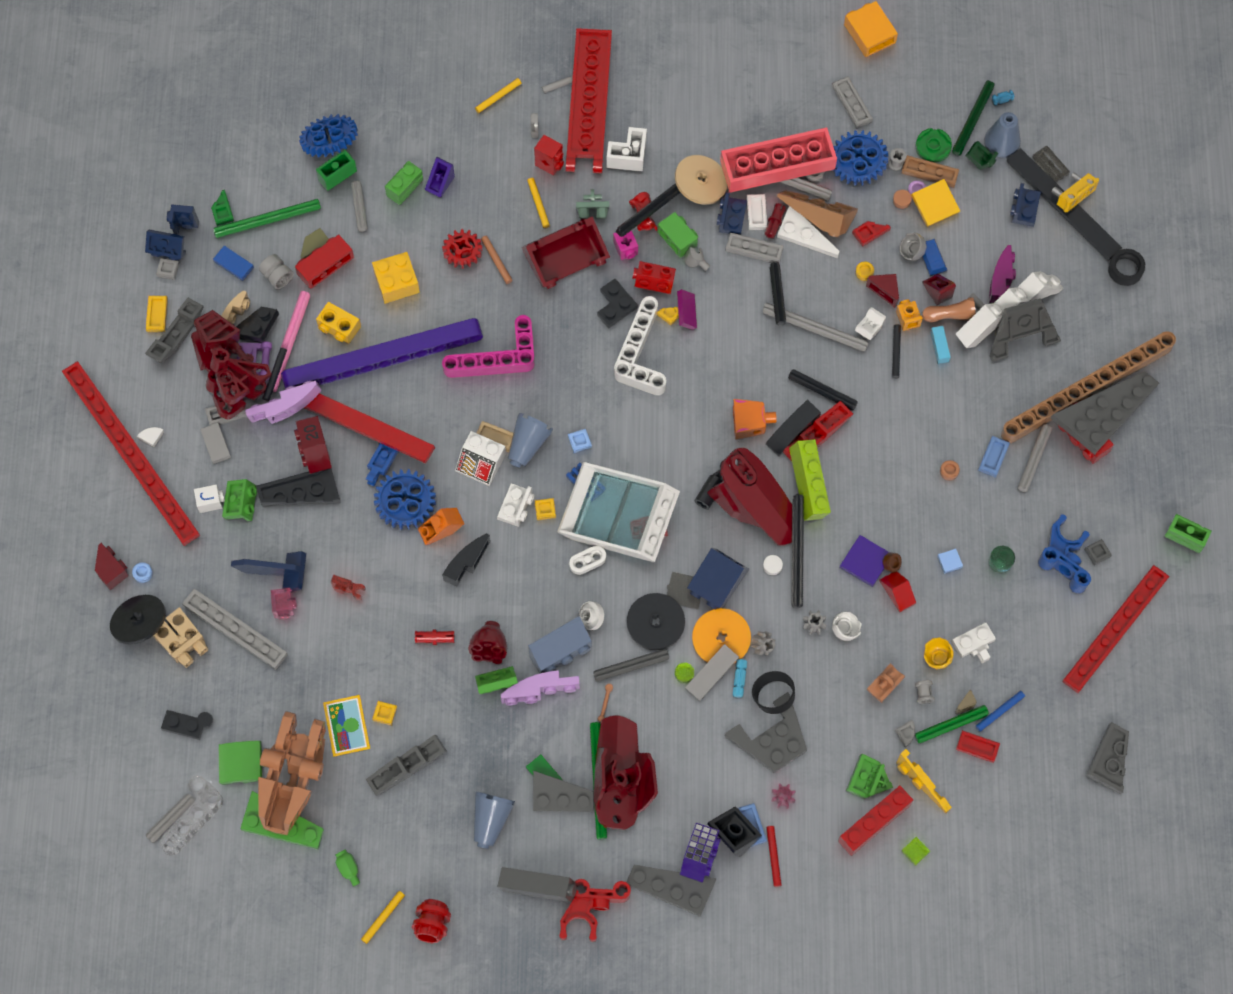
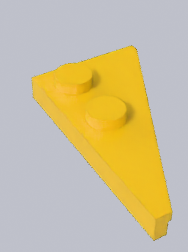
(921, 780)

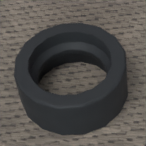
(1123, 279)

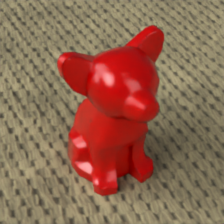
(640, 202)

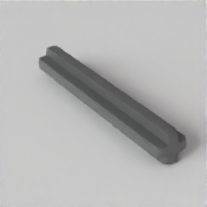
(631, 665)

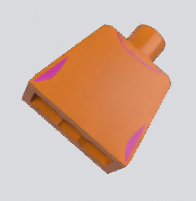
(750, 418)

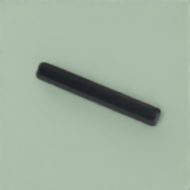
(777, 291)
(822, 389)

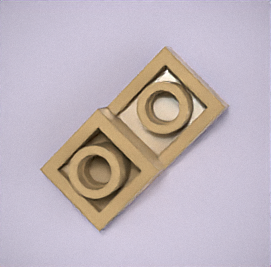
(236, 306)

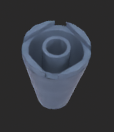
(1004, 135)
(527, 439)
(490, 818)

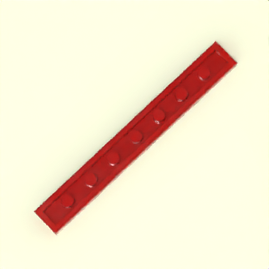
(371, 427)
(1115, 629)

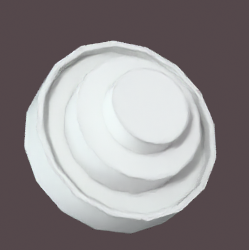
(591, 615)

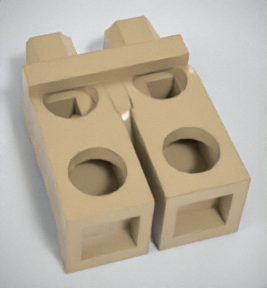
(185, 641)

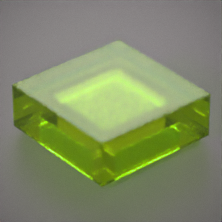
(915, 851)

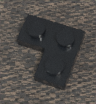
(620, 303)

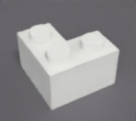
(630, 154)

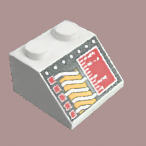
(480, 458)

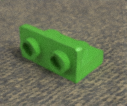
(239, 500)
(496, 680)

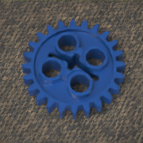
(341, 131)
(859, 157)
(408, 483)

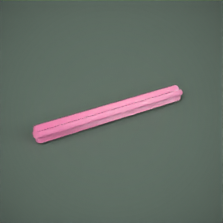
(292, 330)

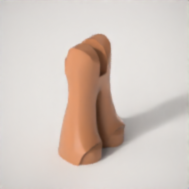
(960, 311)

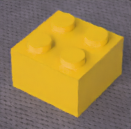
(395, 277)

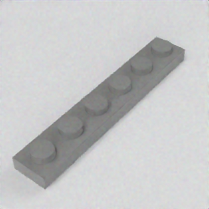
(235, 629)

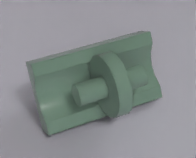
(600, 206)

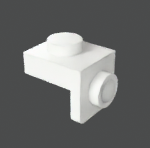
(871, 323)

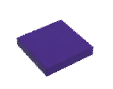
(864, 561)

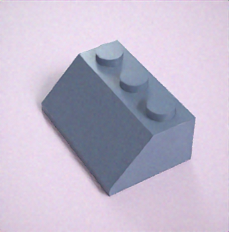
(560, 646)

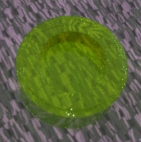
(684, 673)

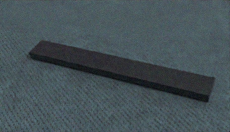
(1076, 216)

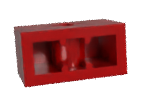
(549, 155)

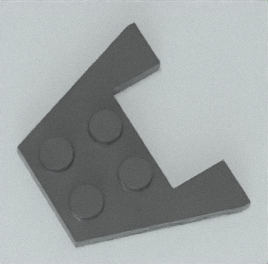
(1021, 322)
(776, 745)

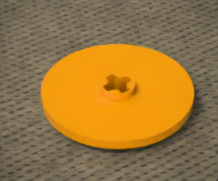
(725, 622)

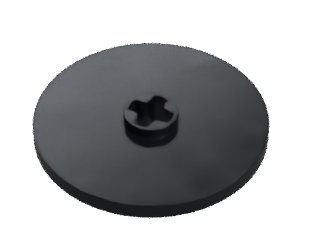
(124, 621)
(659, 635)

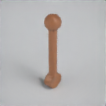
(609, 687)

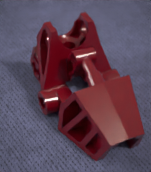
(214, 344)

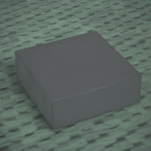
(1098, 552)

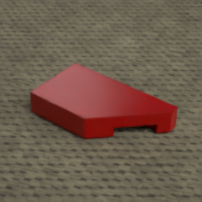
(869, 231)

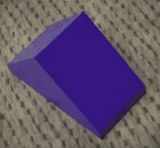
(440, 177)

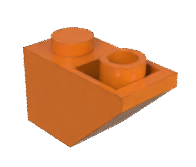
(440, 525)

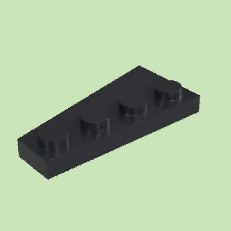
(300, 489)

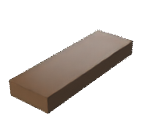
(929, 171)

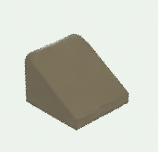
(967, 703)

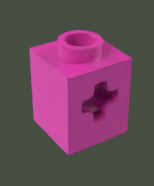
(624, 251)

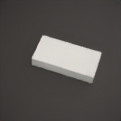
(756, 212)

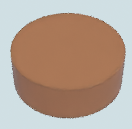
(902, 199)
(949, 470)

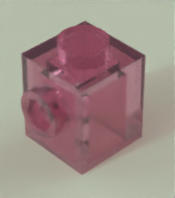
(283, 603)

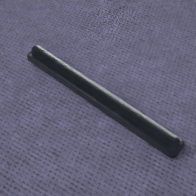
(648, 210)
(797, 550)

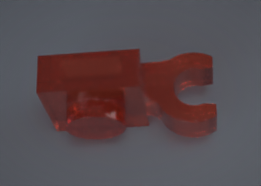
(344, 585)

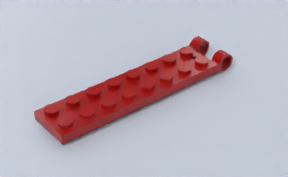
(589, 97)

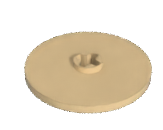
(696, 190)

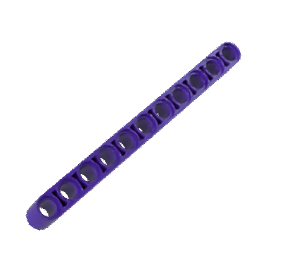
(385, 354)

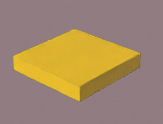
(935, 202)

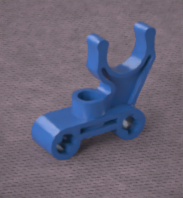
(1063, 560)

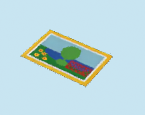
(346, 725)

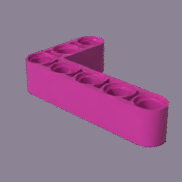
(496, 357)

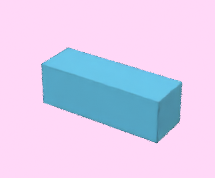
(940, 344)

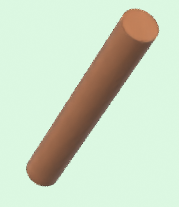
(496, 259)

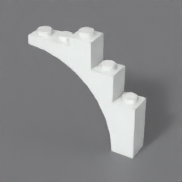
(988, 318)

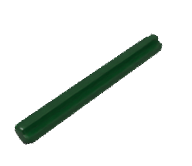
(973, 118)

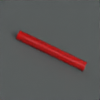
(774, 856)

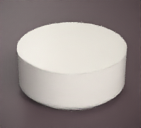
(772, 565)

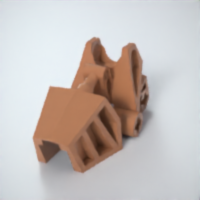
(280, 803)

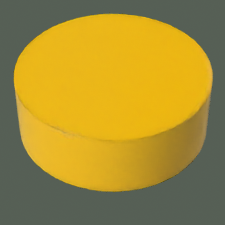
(864, 270)

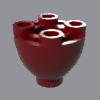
(488, 644)

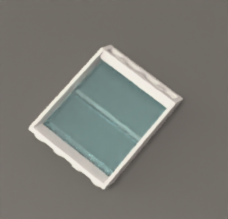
(618, 511)

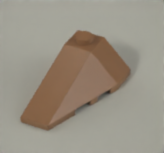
(828, 217)

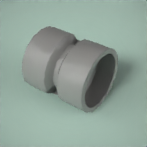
(276, 271)

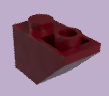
(108, 568)

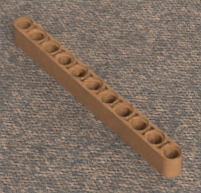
(1094, 380)

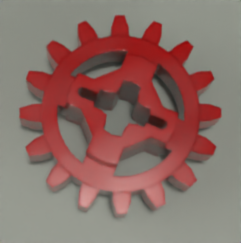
(460, 245)

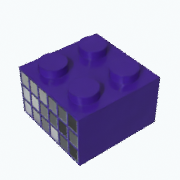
(700, 852)

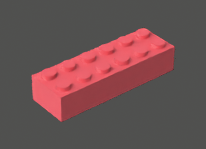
(778, 159)

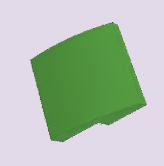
(240, 762)

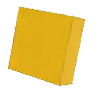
(545, 509)
(384, 713)

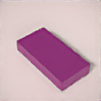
(687, 309)

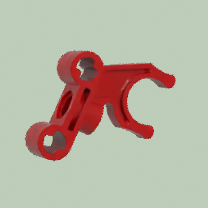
(592, 900)

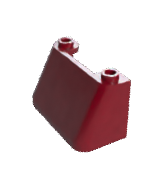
(566, 252)

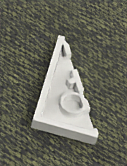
(800, 231)

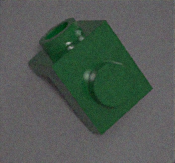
(981, 156)

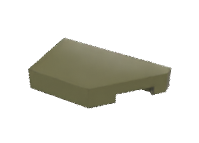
(313, 241)

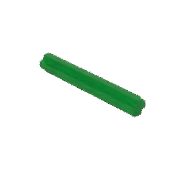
(951, 724)

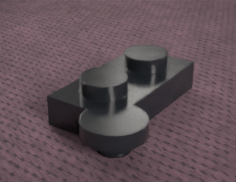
(185, 724)

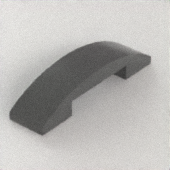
(176, 332)

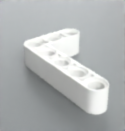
(635, 348)

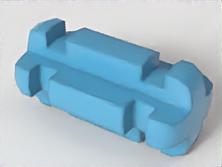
(1003, 97)

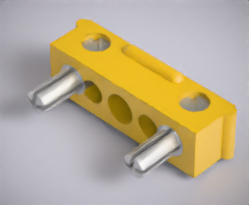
(1077, 192)

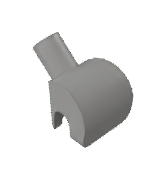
(694, 259)

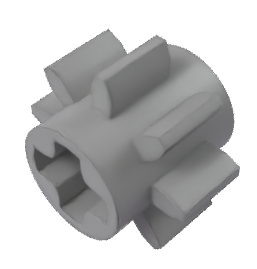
(812, 627)
(763, 643)

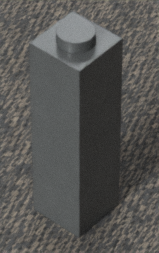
(537, 884)

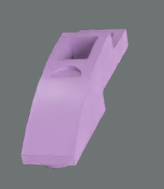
(291, 401)
(530, 689)

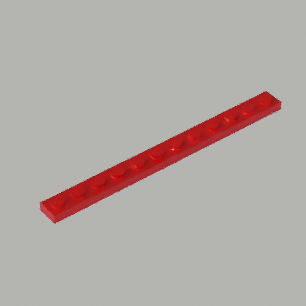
(131, 453)

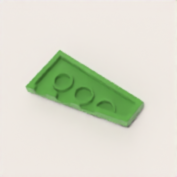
(302, 833)

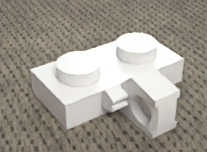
(975, 642)

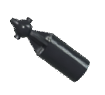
(703, 499)

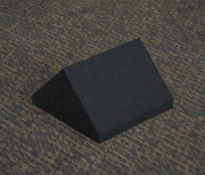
(735, 831)

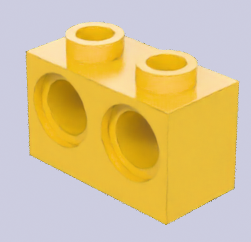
(341, 320)

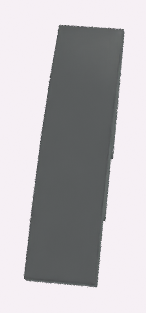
(406, 765)

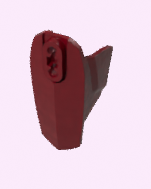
(754, 496)
(622, 774)

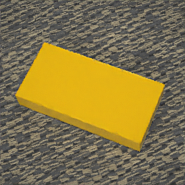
(156, 313)

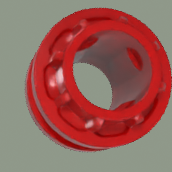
(431, 921)

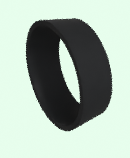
(771, 677)

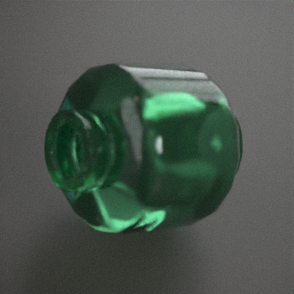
(1001, 559)

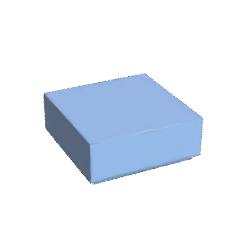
(579, 441)
(950, 561)

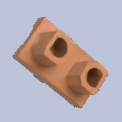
(885, 683)

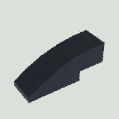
(793, 427)
(466, 560)

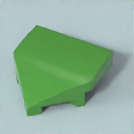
(868, 778)

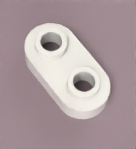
(586, 559)

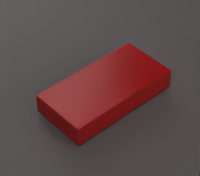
(978, 746)

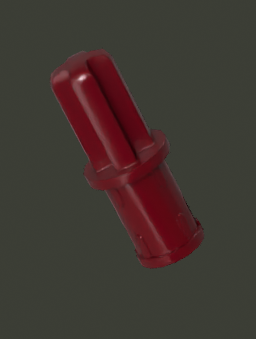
(775, 220)

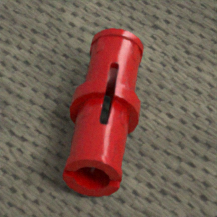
(434, 636)

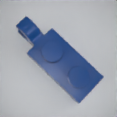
(380, 463)

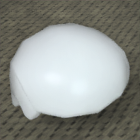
(846, 626)

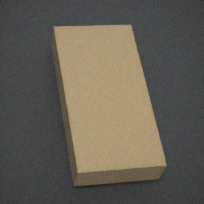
(496, 434)

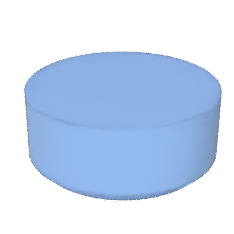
(142, 572)

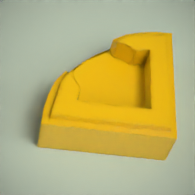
(669, 314)

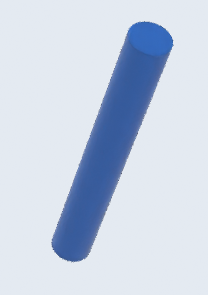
(1000, 711)

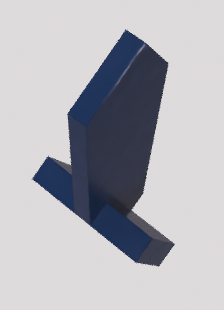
(291, 570)

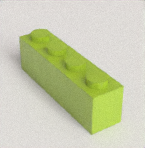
(810, 479)

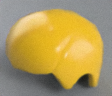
(938, 653)

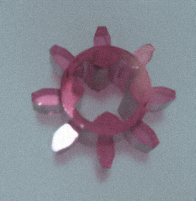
(780, 800)

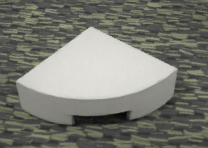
(151, 435)

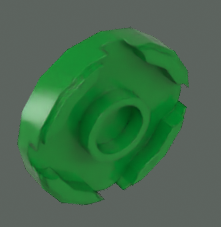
(933, 145)

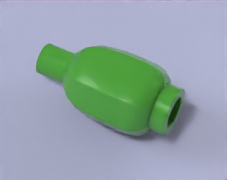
(347, 866)

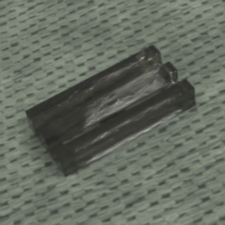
(1045, 162)

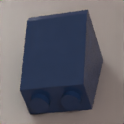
(717, 578)

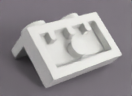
(515, 505)

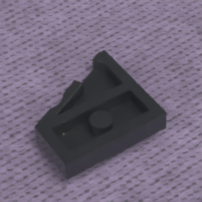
(258, 324)

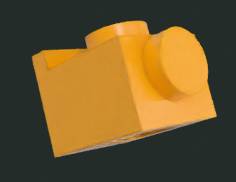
(906, 319)

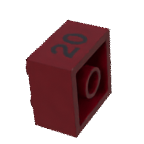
(312, 445)

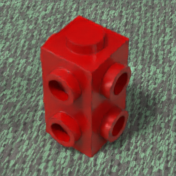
(654, 277)

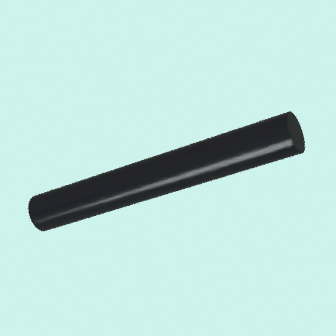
(896, 351)
(274, 374)

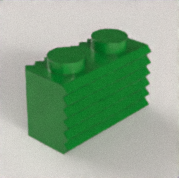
(336, 170)

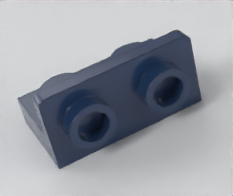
(1026, 206)
(732, 215)
(183, 217)
(164, 244)

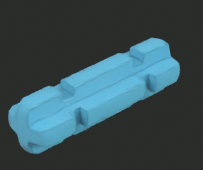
(739, 680)

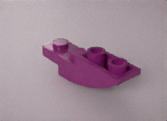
(1002, 275)

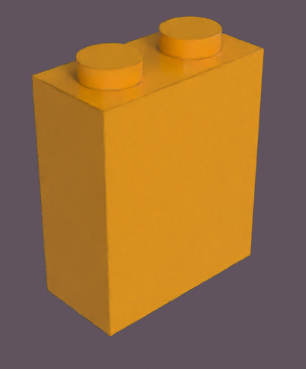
(870, 28)

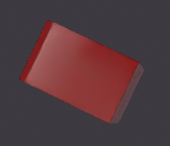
(898, 590)

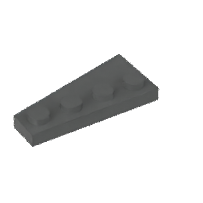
(672, 887)

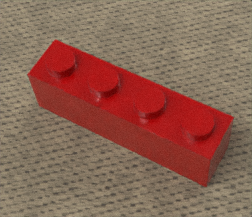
(875, 820)

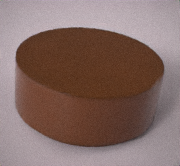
(892, 562)

